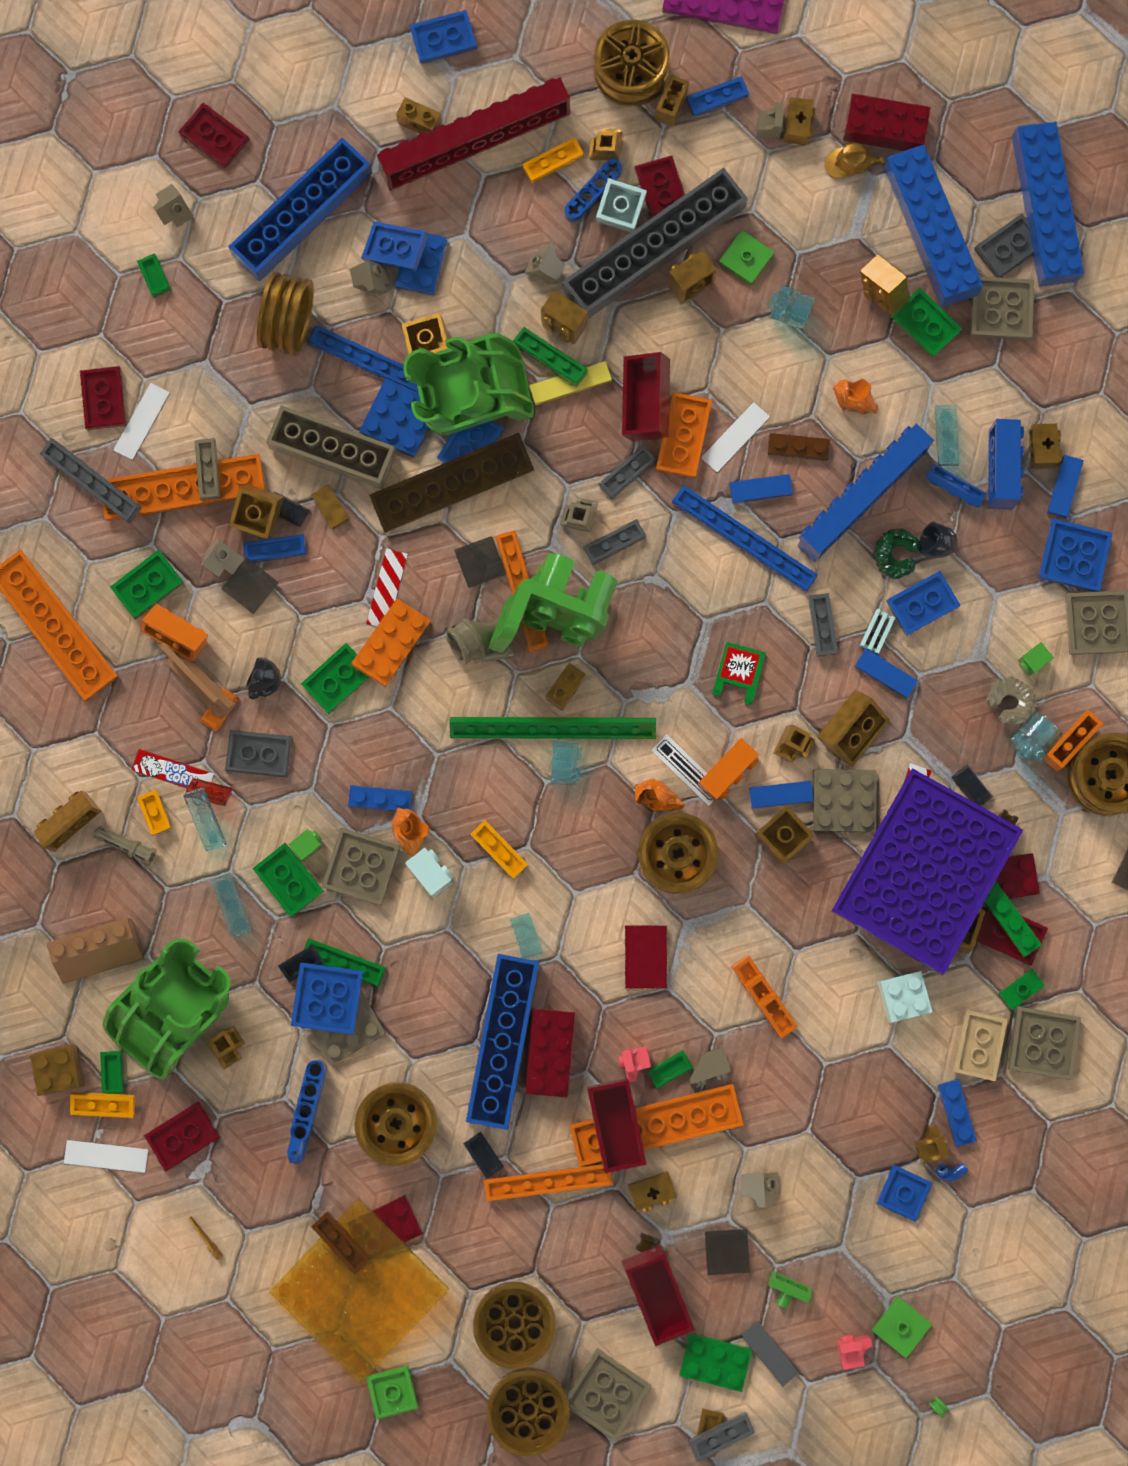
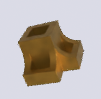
(606, 145)
(793, 743)
(225, 1047)
(932, 1146)

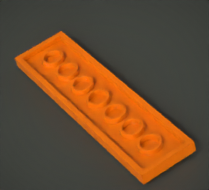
(179, 487)
(54, 626)
(669, 1121)

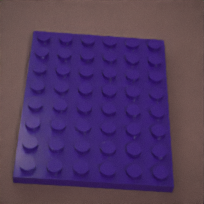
(927, 871)

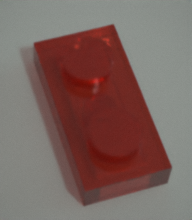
(216, 793)

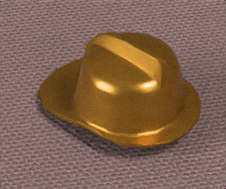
(848, 161)

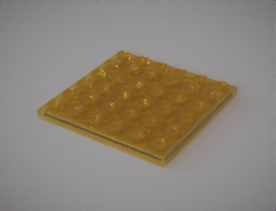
(362, 1313)

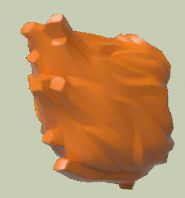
(855, 396)
(657, 796)
(409, 830)

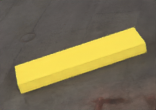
(558, 387)

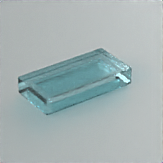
(526, 935)

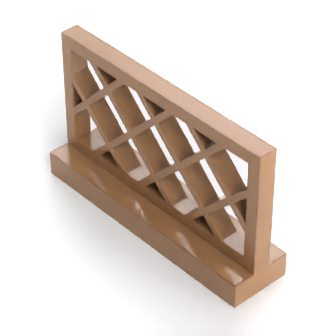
(199, 683)

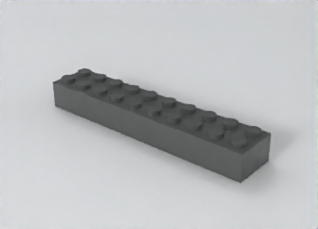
(655, 243)

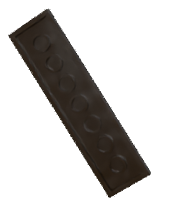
(451, 482)

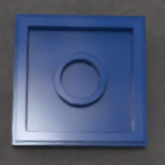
(904, 1193)

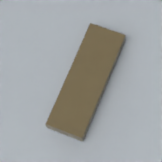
(207, 469)

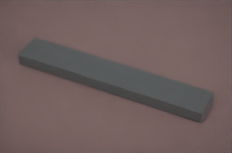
(91, 480)

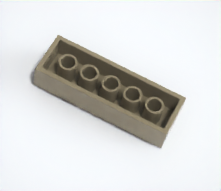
(331, 447)

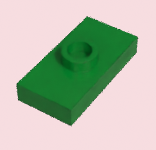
(1021, 989)

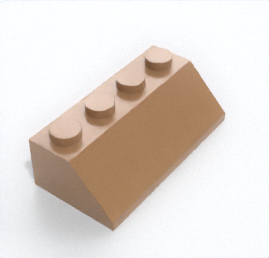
(95, 950)

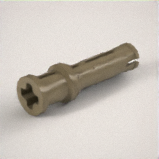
(133, 849)

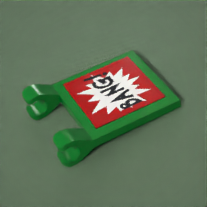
(740, 668)

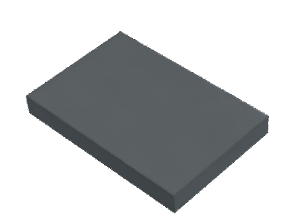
(1006, 247)
(258, 753)

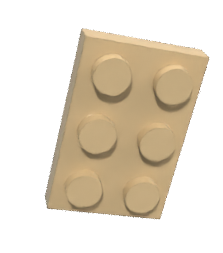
(980, 1045)

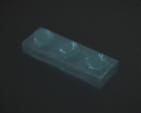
(947, 435)
(204, 819)
(231, 905)

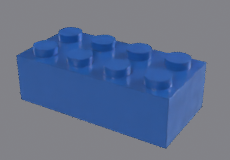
(1005, 463)

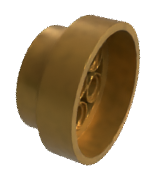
(500, 1350)
(507, 1432)

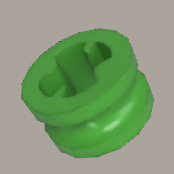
(939, 1407)

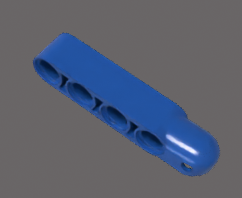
(296, 1143)

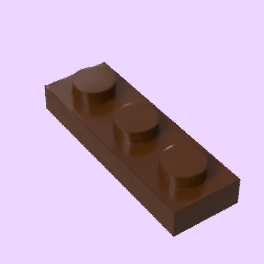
(798, 446)
(341, 1242)

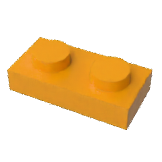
(154, 812)

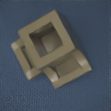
(771, 122)
(172, 207)
(545, 264)
(370, 277)
(579, 514)
(220, 558)
(760, 1187)

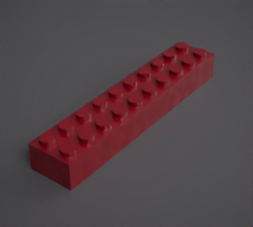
(474, 133)

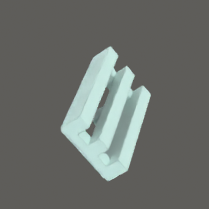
(884, 616)

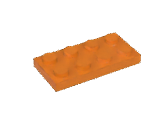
(687, 430)
(391, 642)

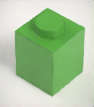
(1035, 659)
(306, 844)

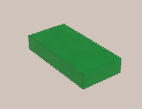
(154, 275)
(669, 1069)
(112, 1072)

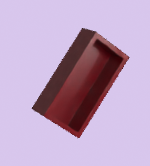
(886, 123)
(646, 396)
(550, 1053)
(616, 1125)
(658, 1295)

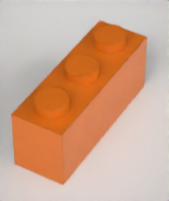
(174, 632)
(1072, 740)
(729, 770)

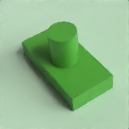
(789, 1289)

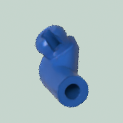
(950, 1174)

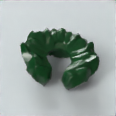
(883, 553)

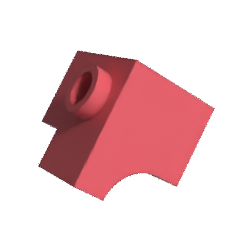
(634, 1061)
(852, 1350)

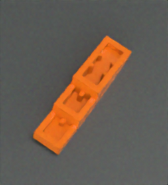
(764, 996)

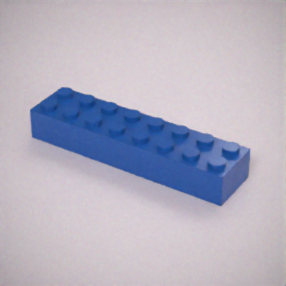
(1047, 204)
(300, 209)
(933, 226)
(865, 492)
(502, 1042)

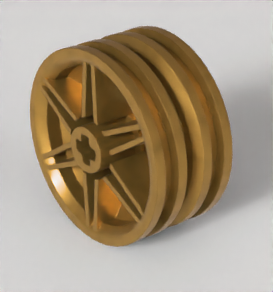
(626, 90)
(285, 313)
(1081, 770)
(650, 854)
(416, 1143)

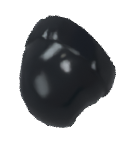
(937, 541)
(263, 679)

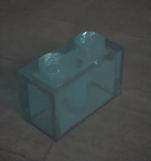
(564, 763)

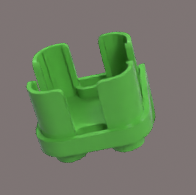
(469, 383)
(545, 604)
(167, 1008)

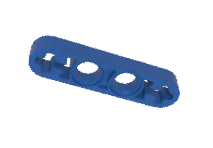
(590, 188)

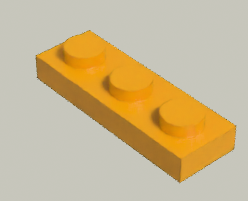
(553, 160)
(499, 849)
(102, 1104)

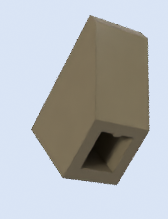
(710, 1065)

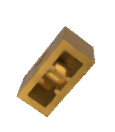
(672, 100)
(798, 110)
(417, 116)
(1039, 455)
(565, 686)
(659, 1182)

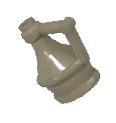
(471, 641)

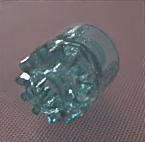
(791, 307)
(1035, 737)

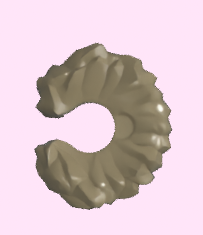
(1023, 695)

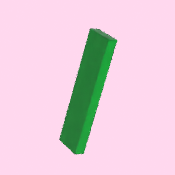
(550, 357)
(337, 958)

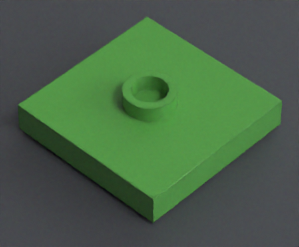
(746, 257)
(901, 1327)
(392, 1392)

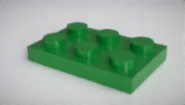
(926, 323)
(146, 584)
(335, 679)
(288, 880)
(715, 1362)

